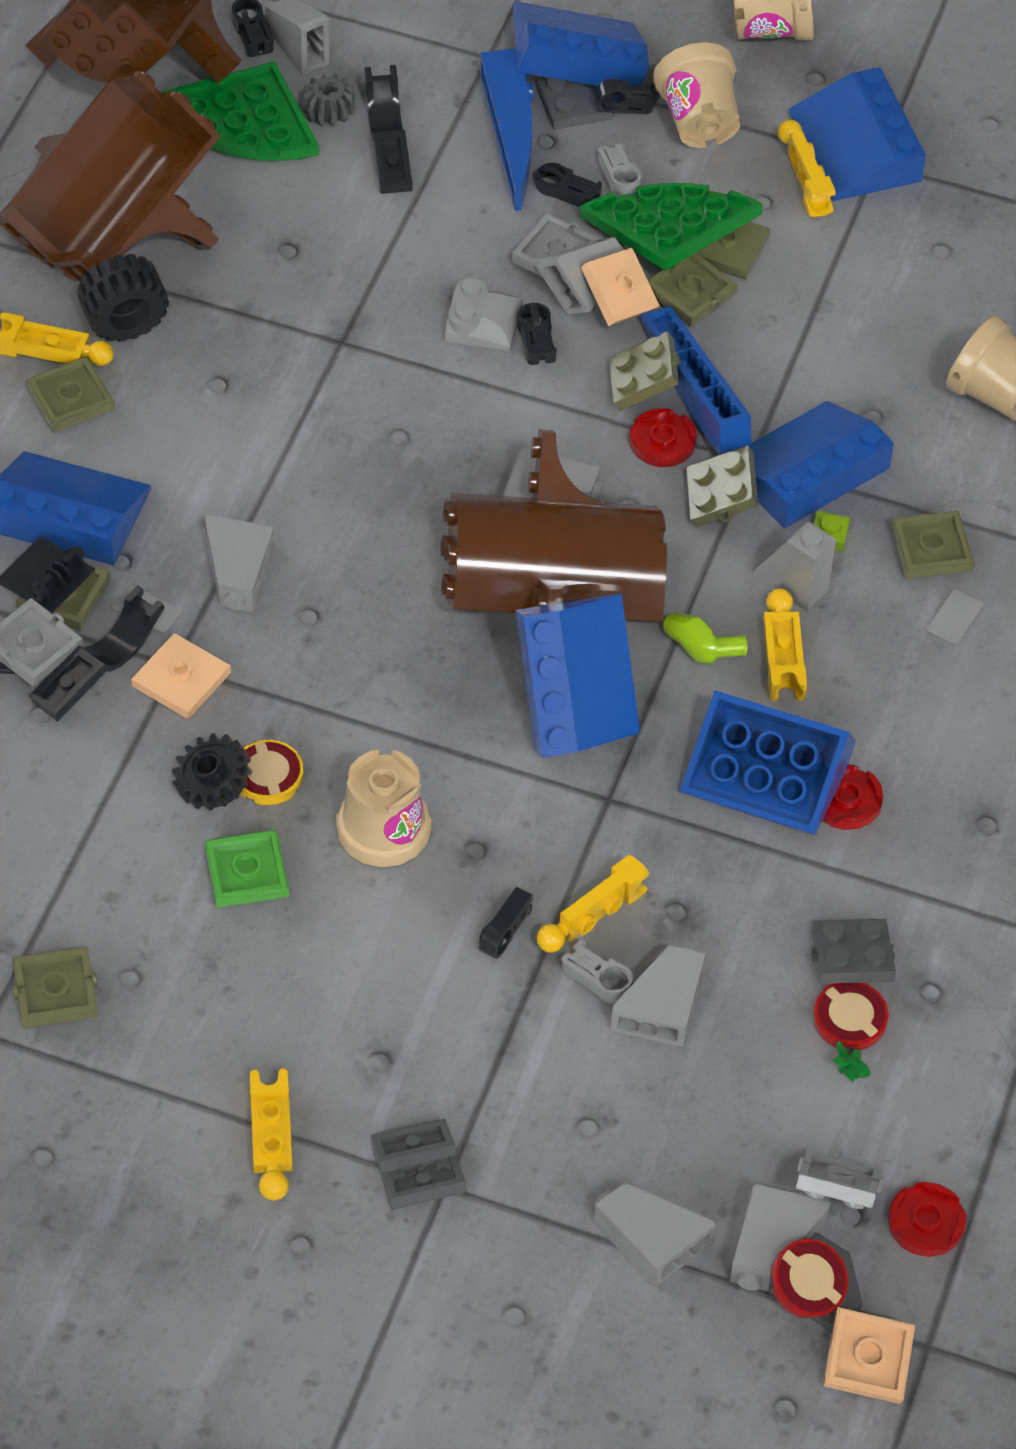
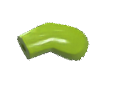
(700, 641)

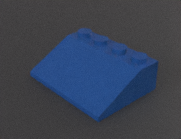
(577, 46)
(861, 135)
(817, 461)
(69, 505)
(577, 674)
(767, 762)

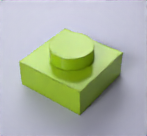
(835, 526)

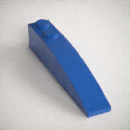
(511, 115)
(702, 386)

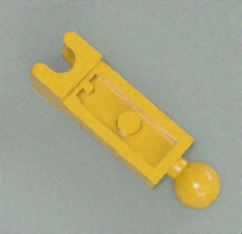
(811, 176)
(50, 342)
(783, 646)
(602, 900)
(271, 1134)

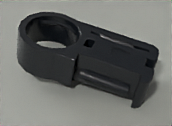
(253, 30)
(629, 99)
(571, 189)
(537, 336)
(500, 931)

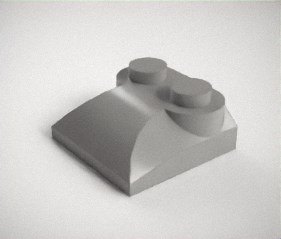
(482, 316)

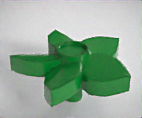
(850, 1063)

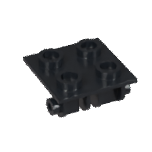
(47, 573)

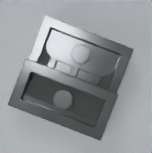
(418, 1164)

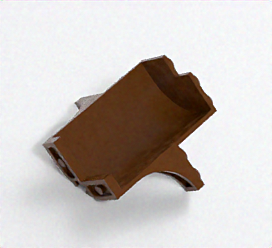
(131, 36)
(113, 178)
(552, 546)

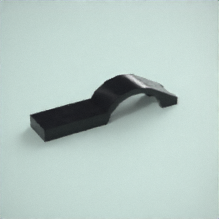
(388, 132)
(89, 663)

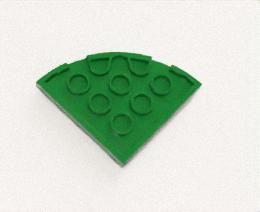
(253, 114)
(670, 218)

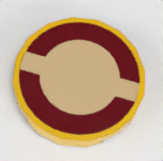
(275, 772)

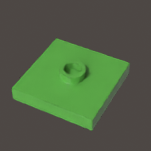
(246, 868)

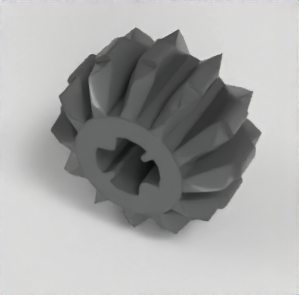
(328, 99)

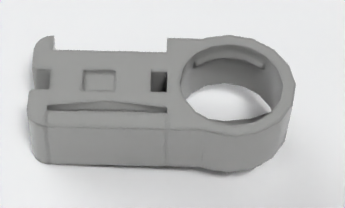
(618, 168)
(594, 971)

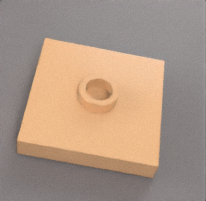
(620, 286)
(181, 676)
(869, 1355)

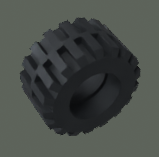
(123, 297)

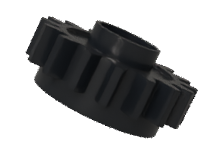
(212, 772)

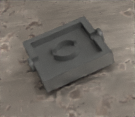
(853, 951)

